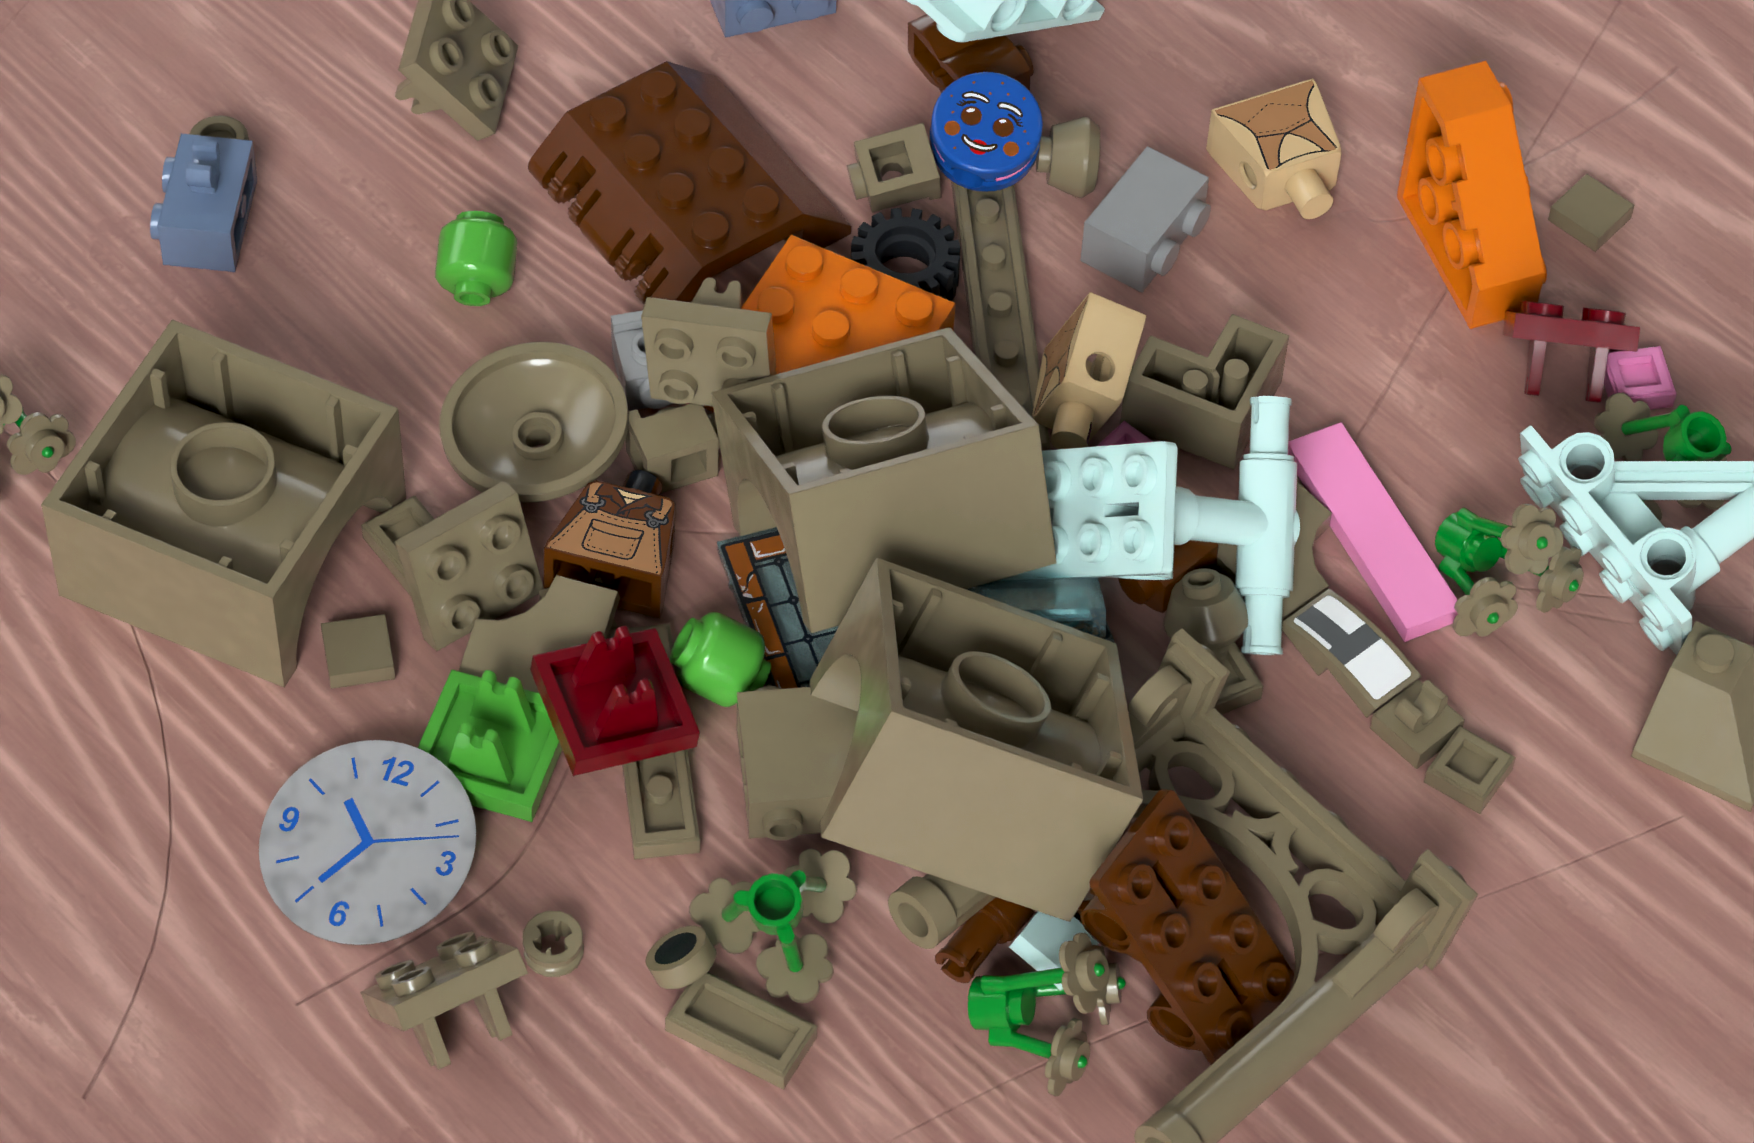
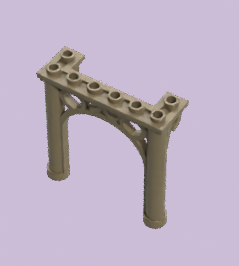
(1396, 919)

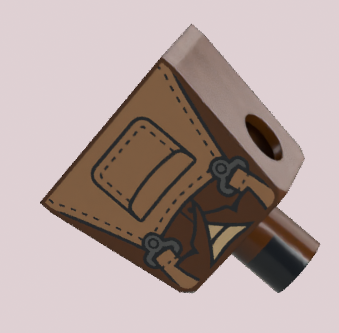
(618, 536)

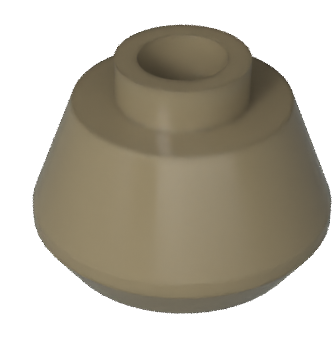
(1071, 156)
(1207, 609)

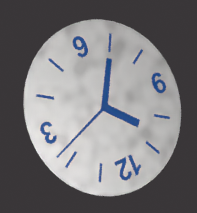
(367, 842)

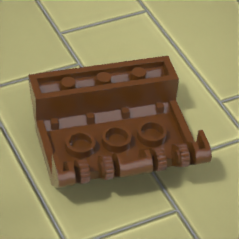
(678, 176)

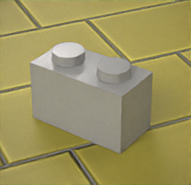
(1145, 220)

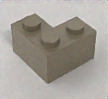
(1204, 399)

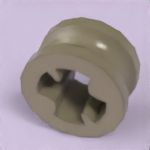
(561, 925)

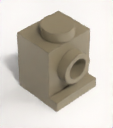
(900, 151)
(674, 445)

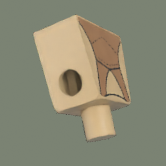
(1279, 148)
(1078, 394)

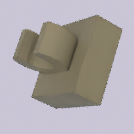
(1417, 722)

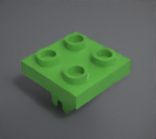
(494, 742)

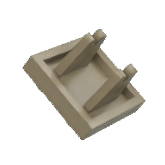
(457, 64)
(705, 344)
(469, 565)
(463, 971)

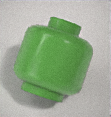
(476, 257)
(719, 658)

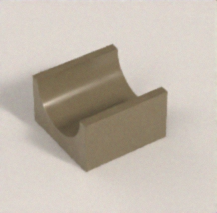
(888, 459)
(219, 498)
(978, 741)

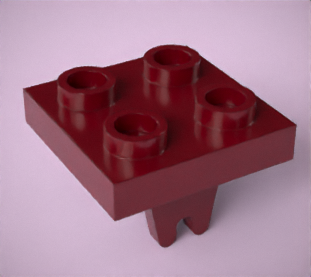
(1595, 329)
(614, 700)

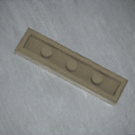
(661, 794)

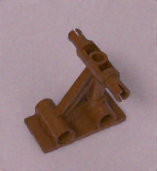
(1177, 914)

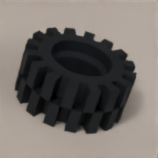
(911, 239)

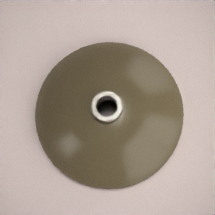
(529, 399)

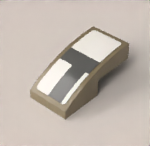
(1353, 649)

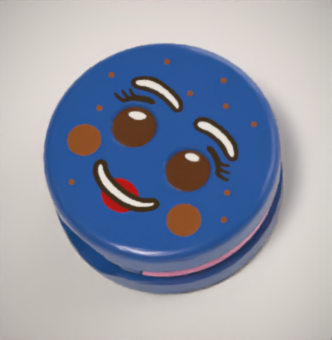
(985, 131)

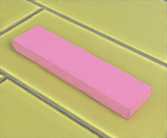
(1374, 532)

